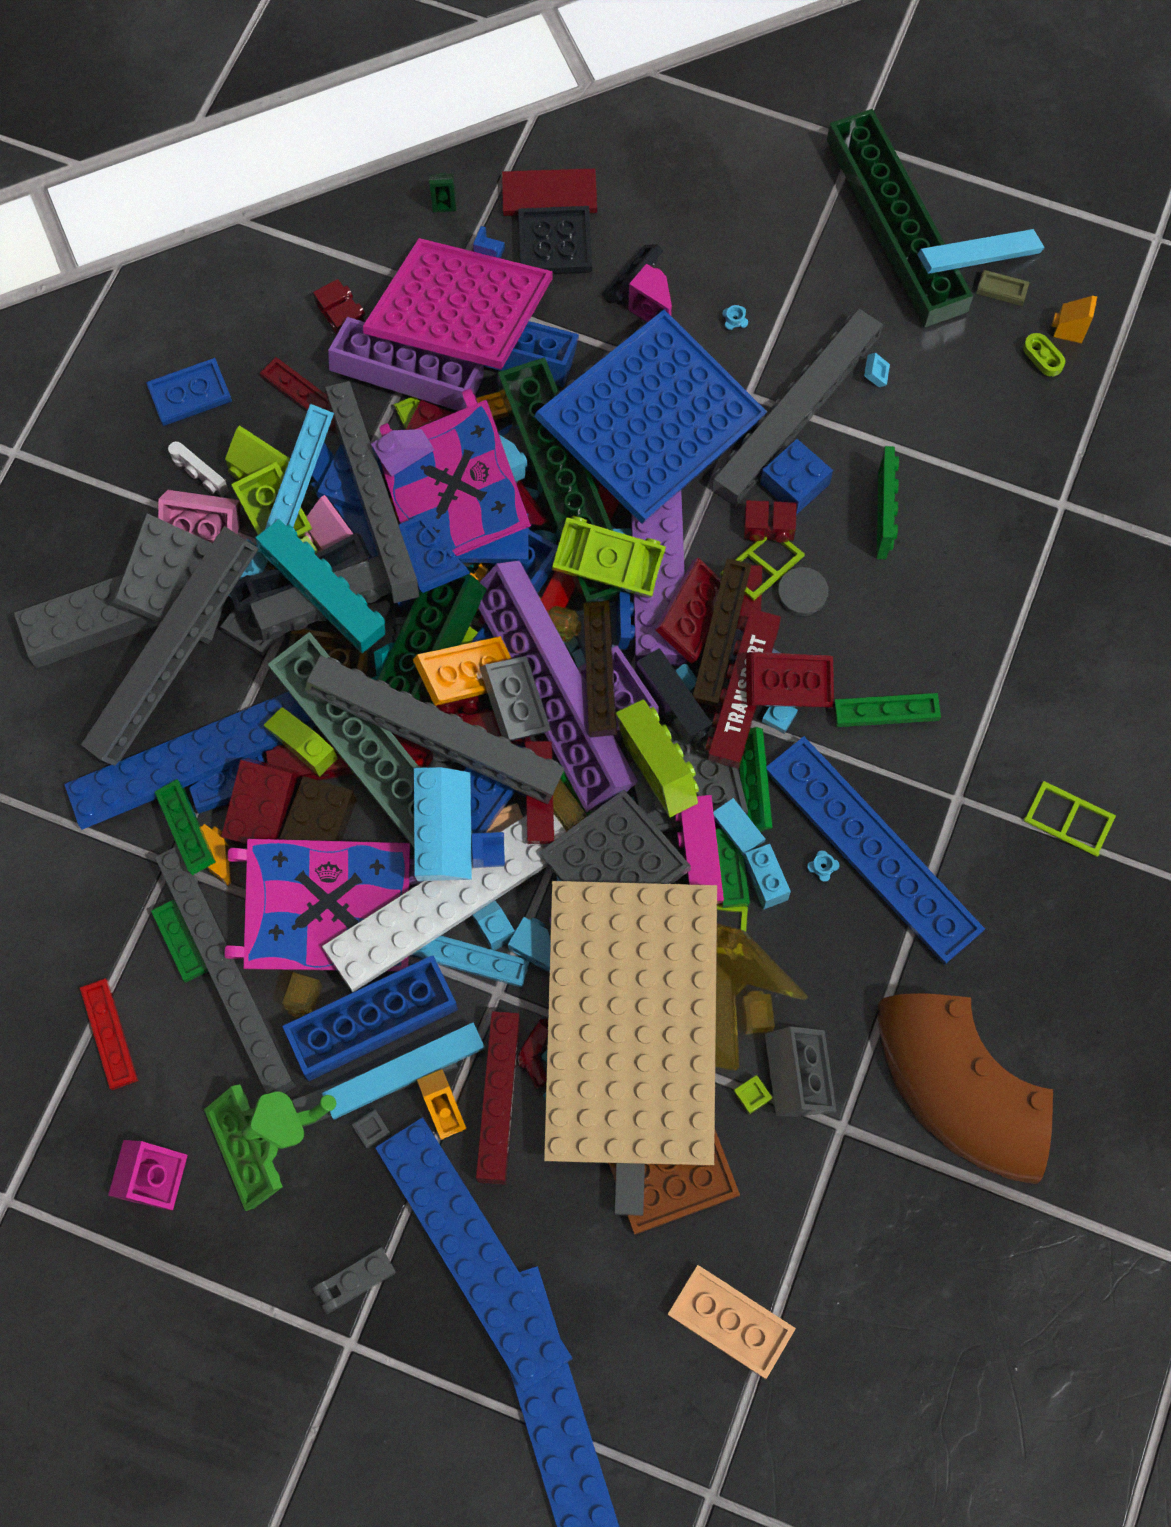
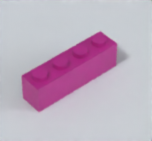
(700, 844)

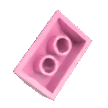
(199, 513)
(326, 525)

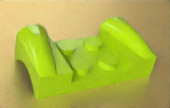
(608, 557)

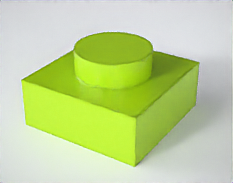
(752, 1094)

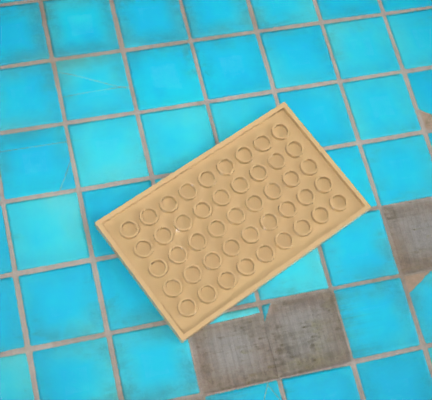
(631, 1023)

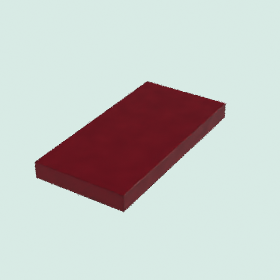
(548, 189)
(691, 611)
(789, 680)

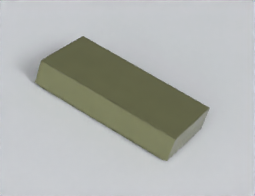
(1002, 287)

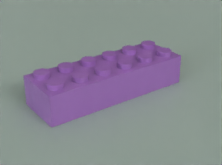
(403, 367)

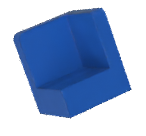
(487, 245)
(488, 850)

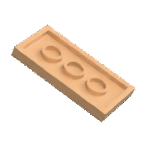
(731, 1322)

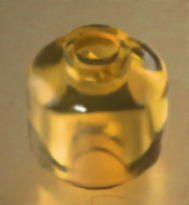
(565, 622)

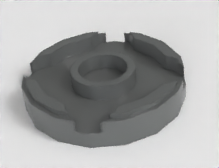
(803, 591)

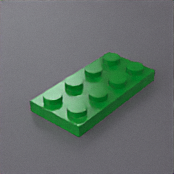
(886, 505)

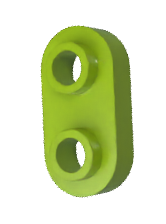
(1045, 355)

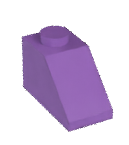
(401, 449)

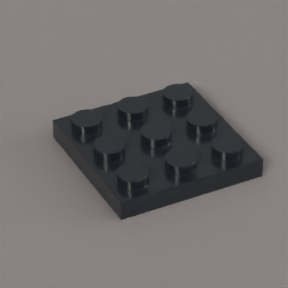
(556, 238)

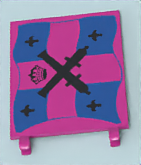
(464, 483)
(310, 894)

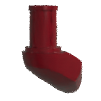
(531, 1053)

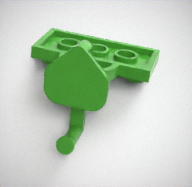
(253, 1136)

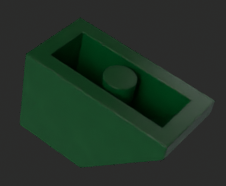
(443, 192)

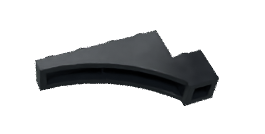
(263, 585)

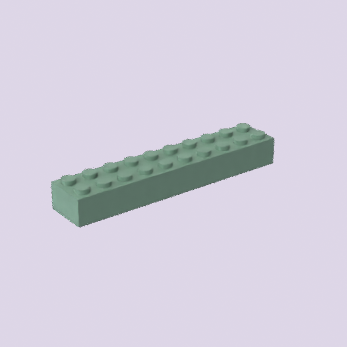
(365, 747)

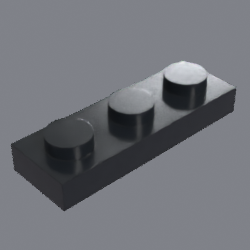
(619, 287)

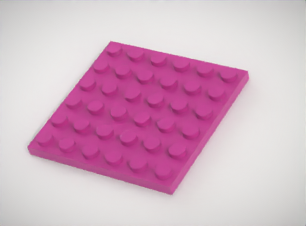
(458, 303)

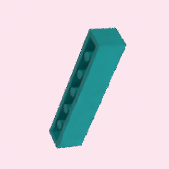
(320, 585)

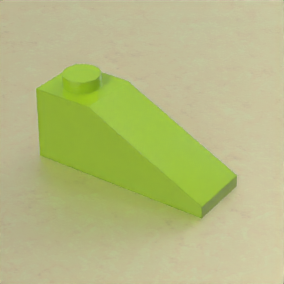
(301, 741)

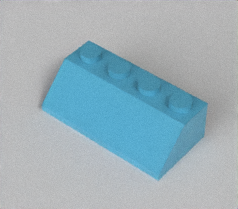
(442, 824)

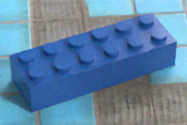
(370, 1018)

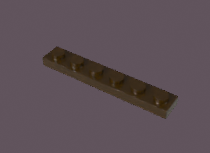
(721, 632)
(599, 669)

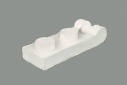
(197, 468)

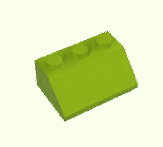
(250, 454)
(258, 495)

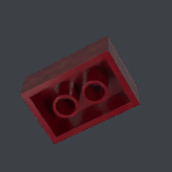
(259, 801)

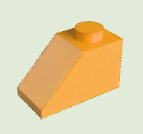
(1074, 319)
(219, 849)
(441, 1104)

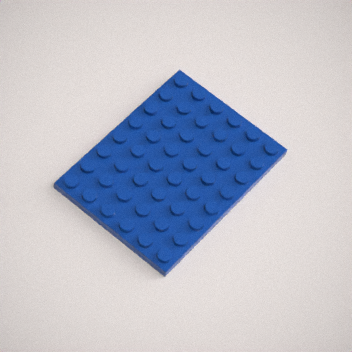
(651, 415)

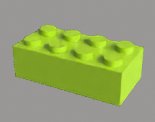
(658, 757)

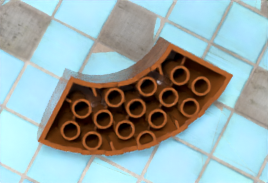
(962, 1089)

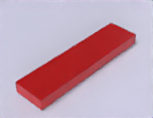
(108, 1034)

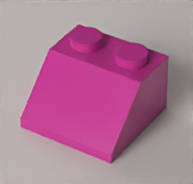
(649, 293)
(148, 1174)

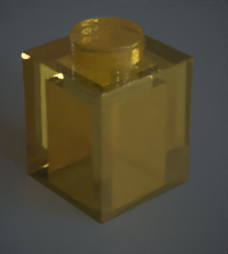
(301, 995)
(757, 1012)

